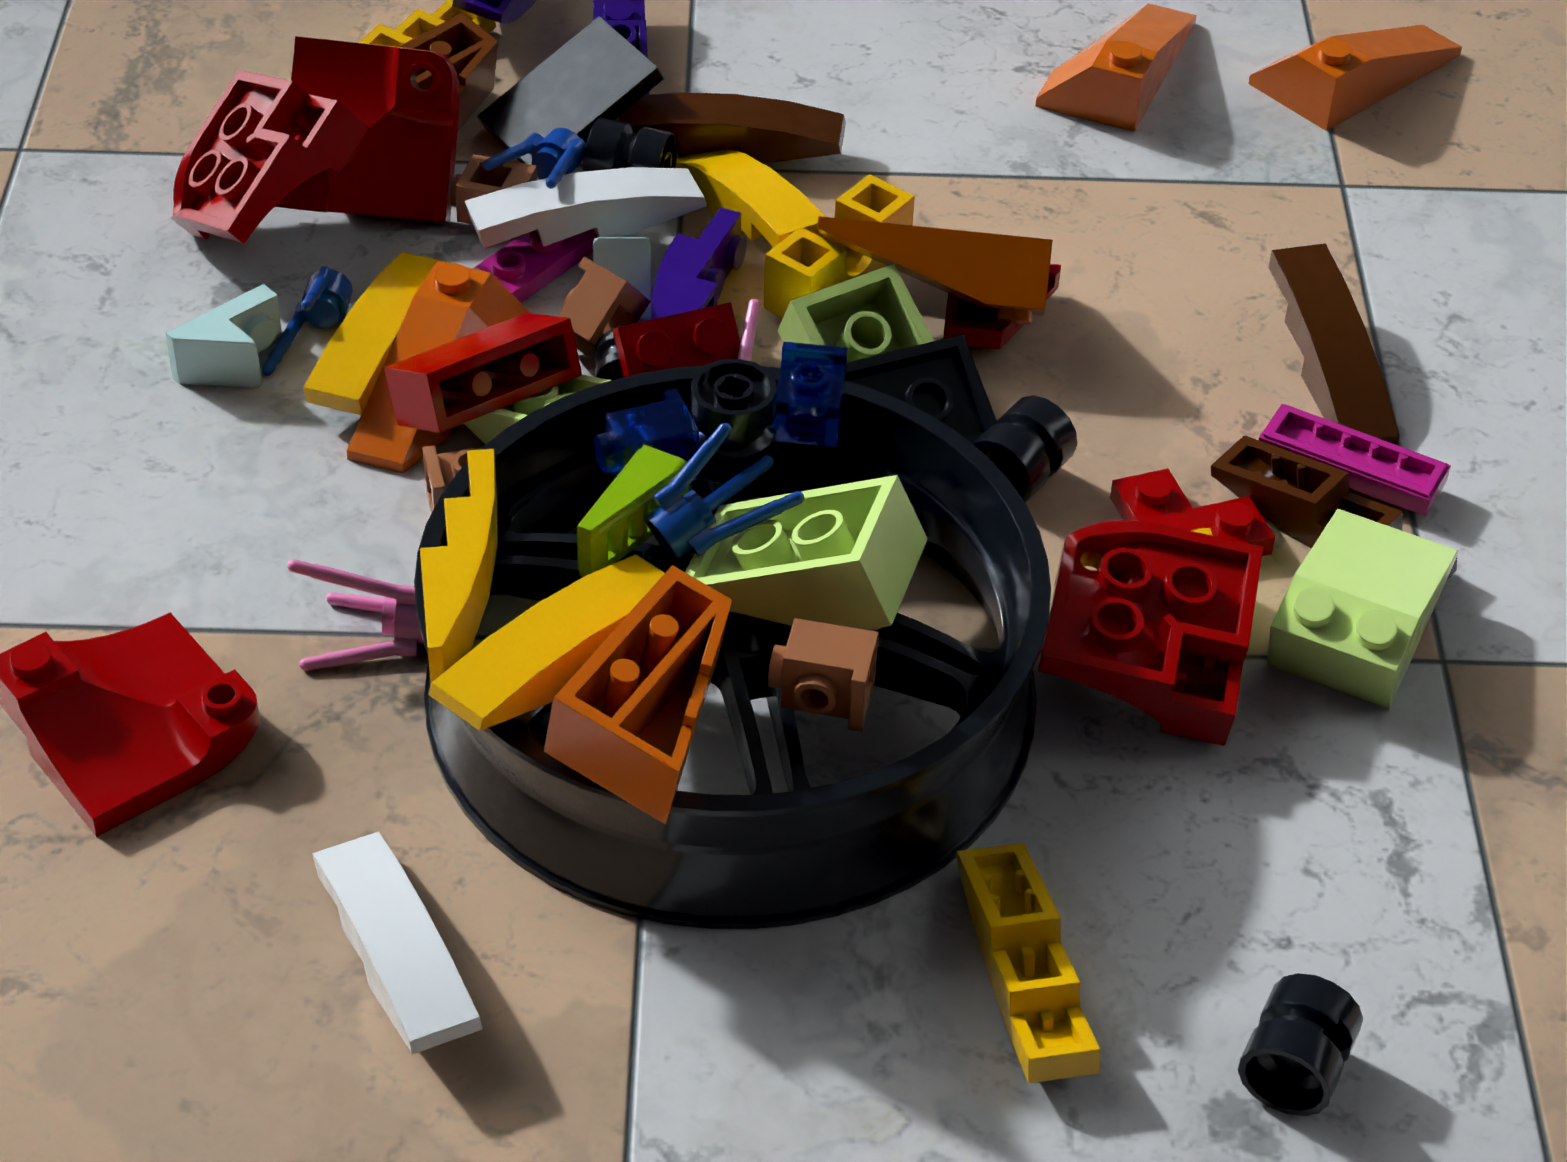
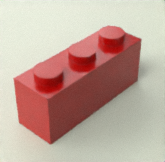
(483, 372)

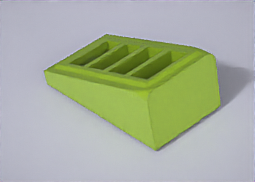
(617, 518)

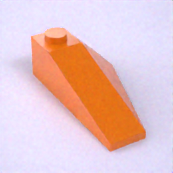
(1121, 70)
(1352, 71)
(978, 267)
(444, 308)

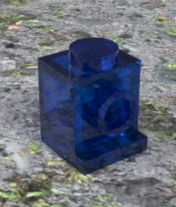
(810, 394)
(660, 425)

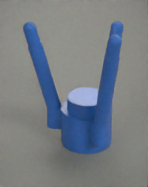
(553, 155)
(322, 305)
(684, 521)

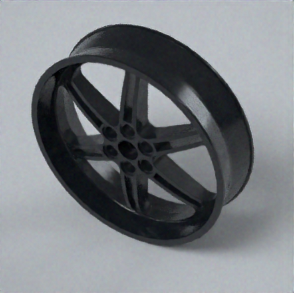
(763, 853)

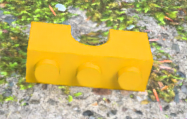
(811, 263)

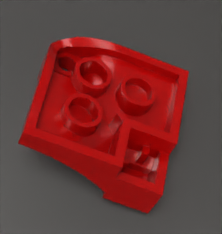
(411, 136)
(256, 151)
(1156, 621)
(126, 716)

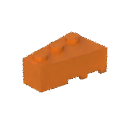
(641, 694)

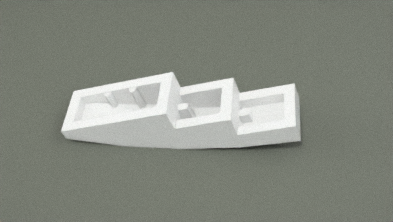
(607, 200)
(397, 943)

